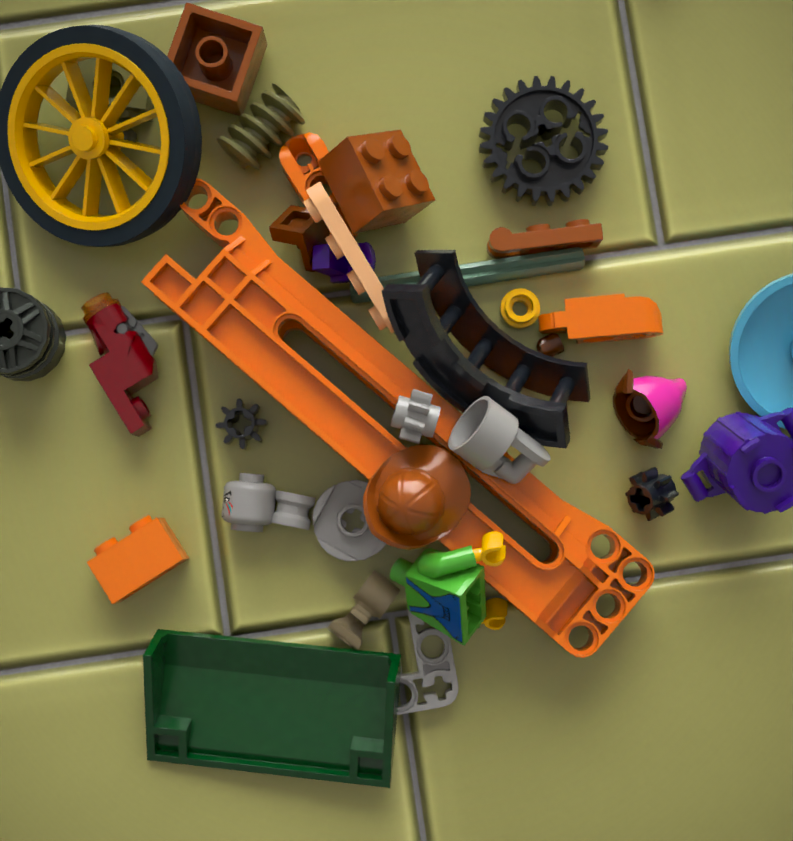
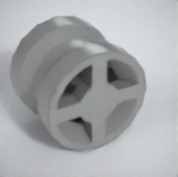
(293, 510)

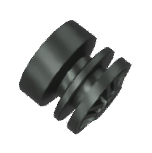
(36, 339)

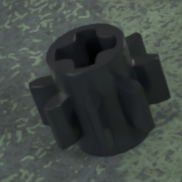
(232, 416)
(651, 494)

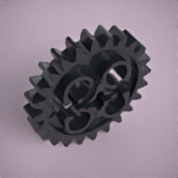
(528, 110)

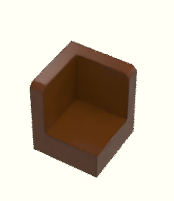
(298, 228)

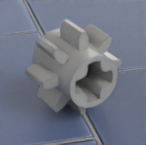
(415, 416)

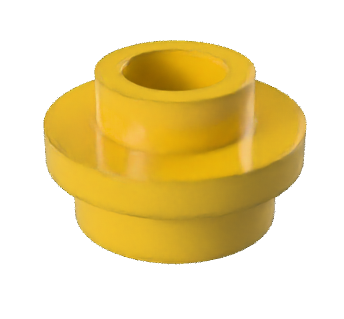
(520, 296)

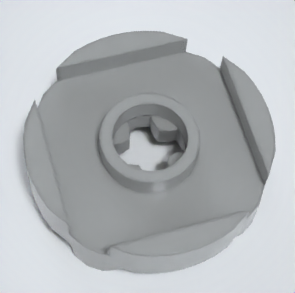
(331, 527)

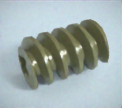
(261, 128)

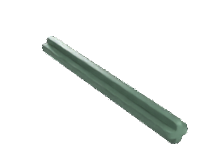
(497, 270)

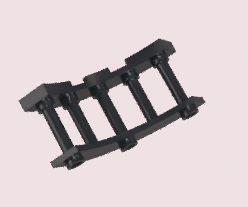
(459, 378)

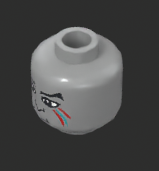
(248, 503)

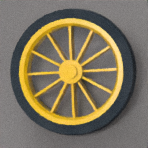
(97, 136)

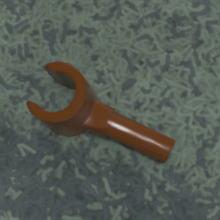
(550, 345)

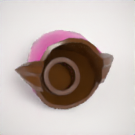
(656, 403)

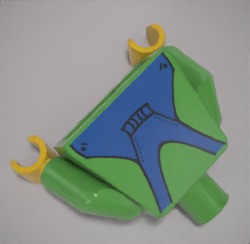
(450, 588)

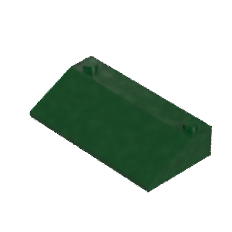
(271, 707)

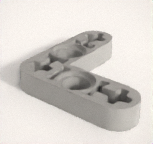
(427, 670)

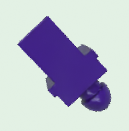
(326, 262)

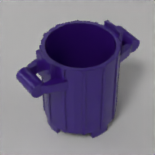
(747, 461)

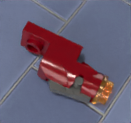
(126, 361)

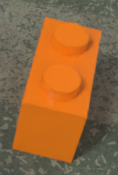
(137, 559)

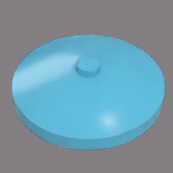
(764, 349)

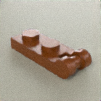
(543, 239)

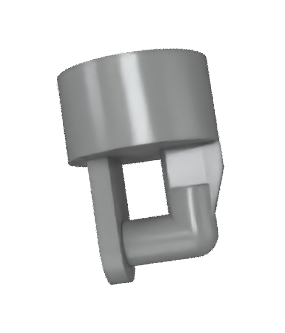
(486, 434)

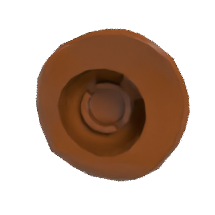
(416, 497)

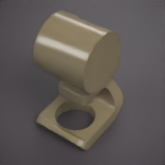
(371, 601)

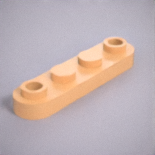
(343, 243)

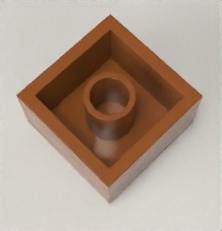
(218, 57)
(376, 180)

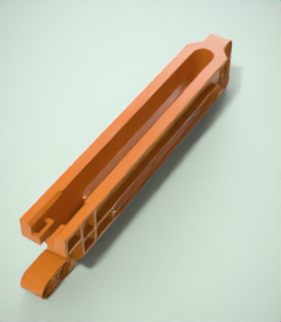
(247, 308)

